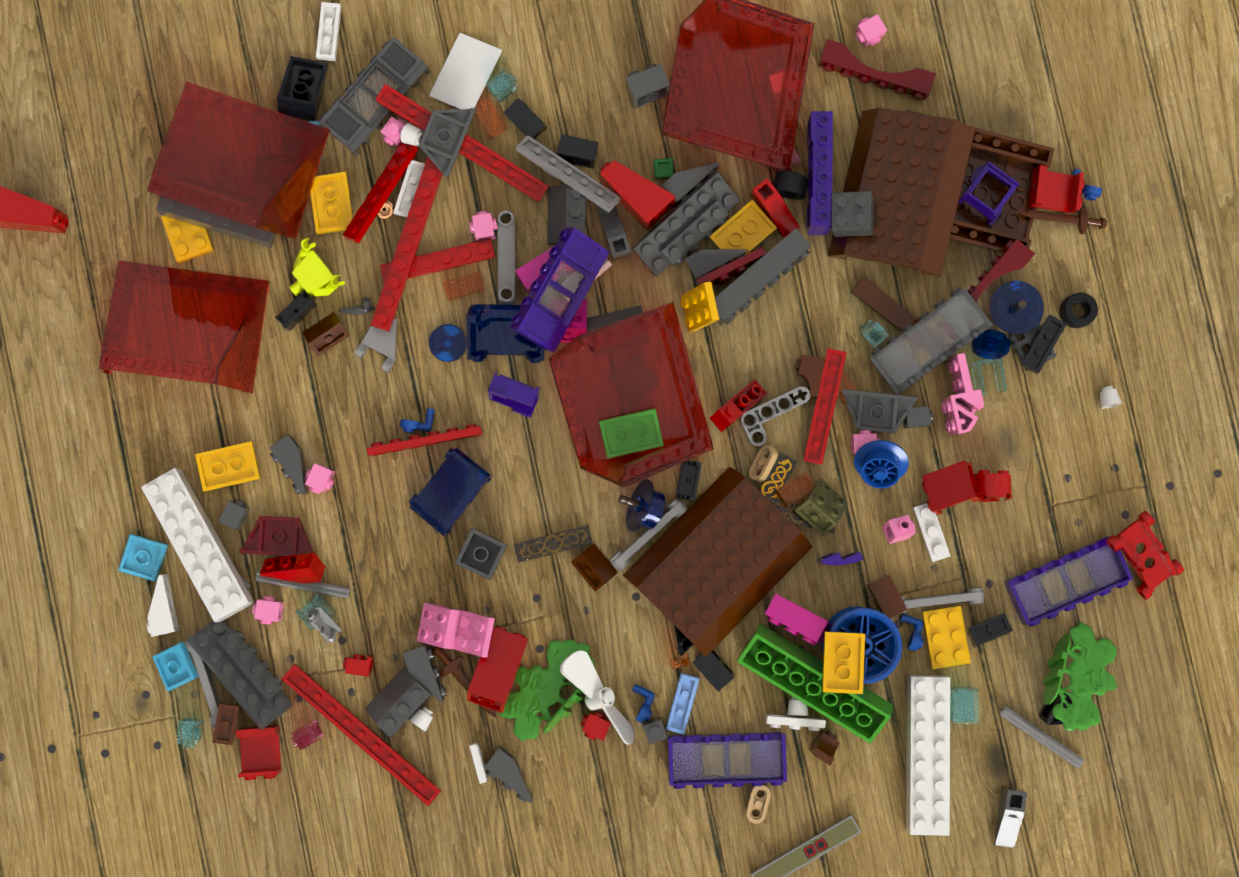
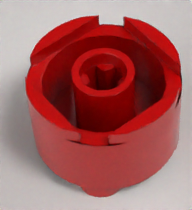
(994, 485)

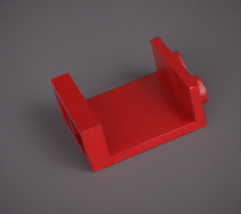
(1056, 190)
(950, 486)
(259, 752)

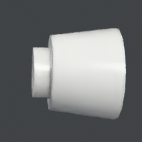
(411, 134)
(1109, 397)
(797, 708)
(422, 718)

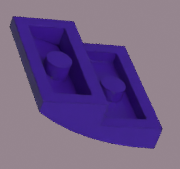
(836, 559)

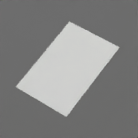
(465, 72)

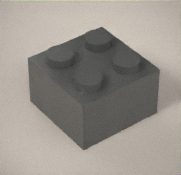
(647, 85)
(853, 214)
(481, 554)

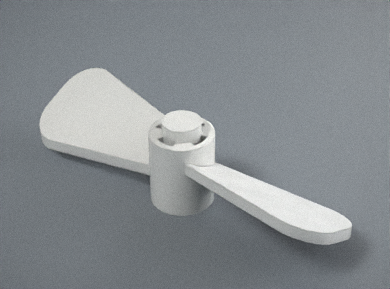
(582, 674)

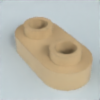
(763, 463)
(760, 803)

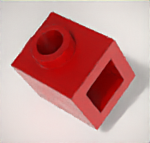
(595, 725)

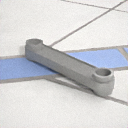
(506, 257)
(621, 559)
(973, 596)
(207, 684)

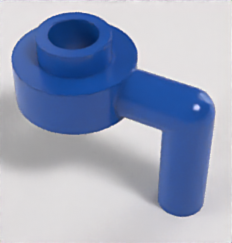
(1090, 192)
(409, 426)
(915, 641)
(644, 712)

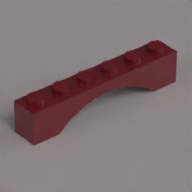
(839, 59)
(1014, 258)

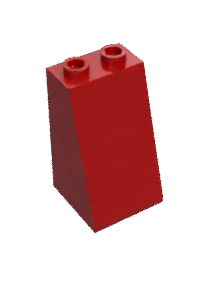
(638, 195)
(29, 214)
(497, 671)

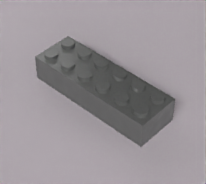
(214, 222)
(760, 275)

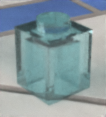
(502, 85)

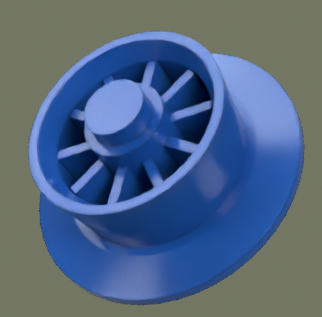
(881, 463)

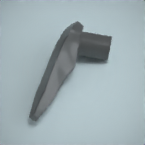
(358, 310)

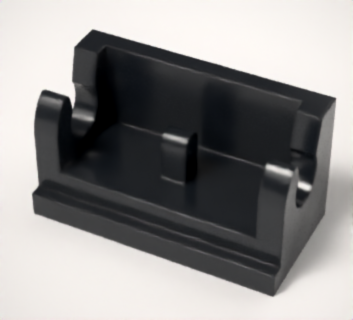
(525, 119)
(578, 151)
(296, 311)
(688, 480)
(989, 630)
(714, 670)

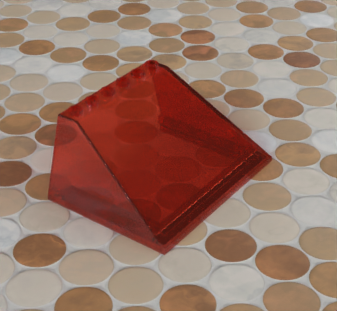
(739, 81)
(239, 160)
(184, 325)
(626, 371)

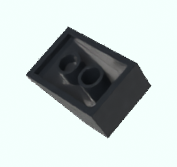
(302, 88)

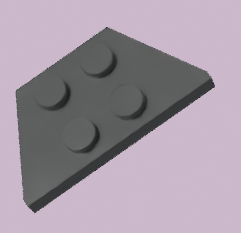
(445, 136)
(878, 410)

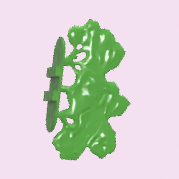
(1086, 677)
(542, 689)

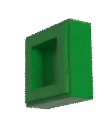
(663, 168)

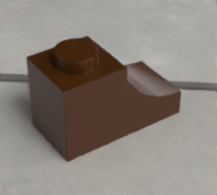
(811, 371)
(825, 747)

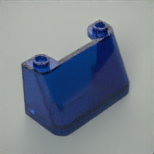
(491, 334)
(450, 491)

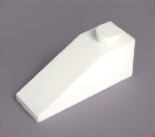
(162, 613)

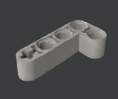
(776, 411)

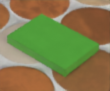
(631, 433)

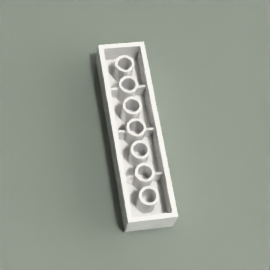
(197, 545)
(928, 755)

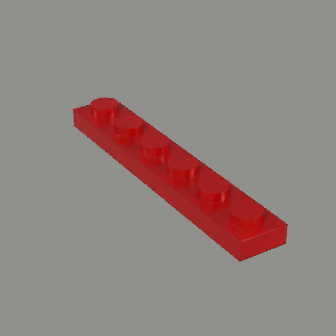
(380, 192)
(447, 259)
(824, 406)
(416, 441)

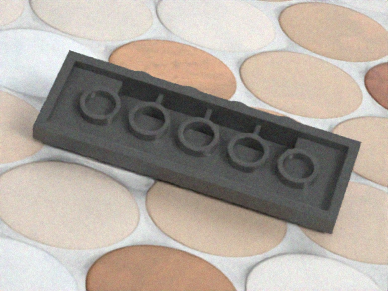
(686, 225)
(241, 672)

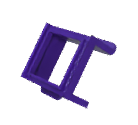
(999, 175)
(514, 394)

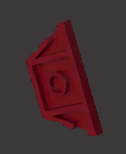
(733, 268)
(277, 537)

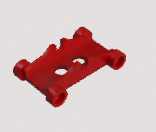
(1161, 567)

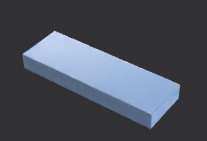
(682, 703)

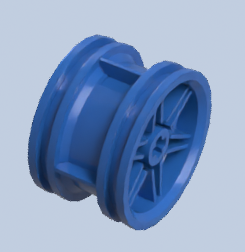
(886, 632)

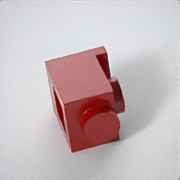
(358, 665)

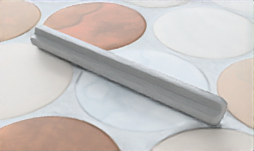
(318, 587)
(1041, 737)

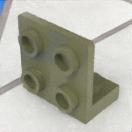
(822, 508)

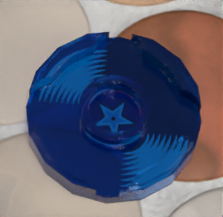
(448, 343)
(991, 345)

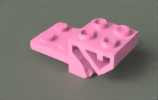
(956, 406)
(455, 629)

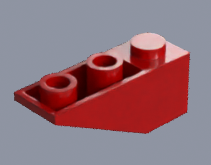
(774, 207)
(738, 405)
(294, 568)

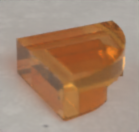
(677, 663)

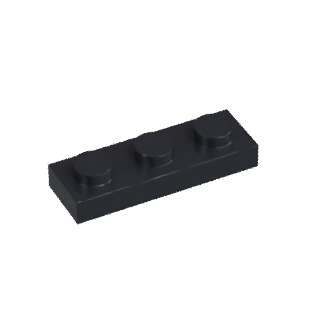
(1043, 344)

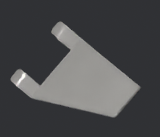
(382, 342)

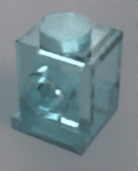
(873, 332)
(189, 732)

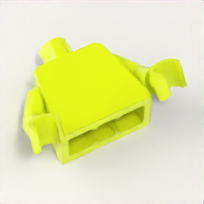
(312, 273)

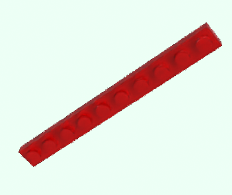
(470, 147)
(407, 247)
(361, 734)

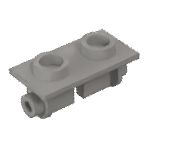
(323, 622)

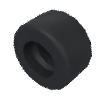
(791, 184)
(1088, 303)

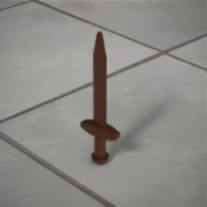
(1081, 219)
(452, 667)

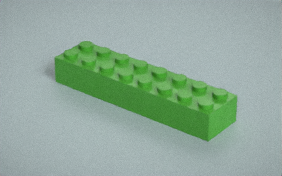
(802, 676)

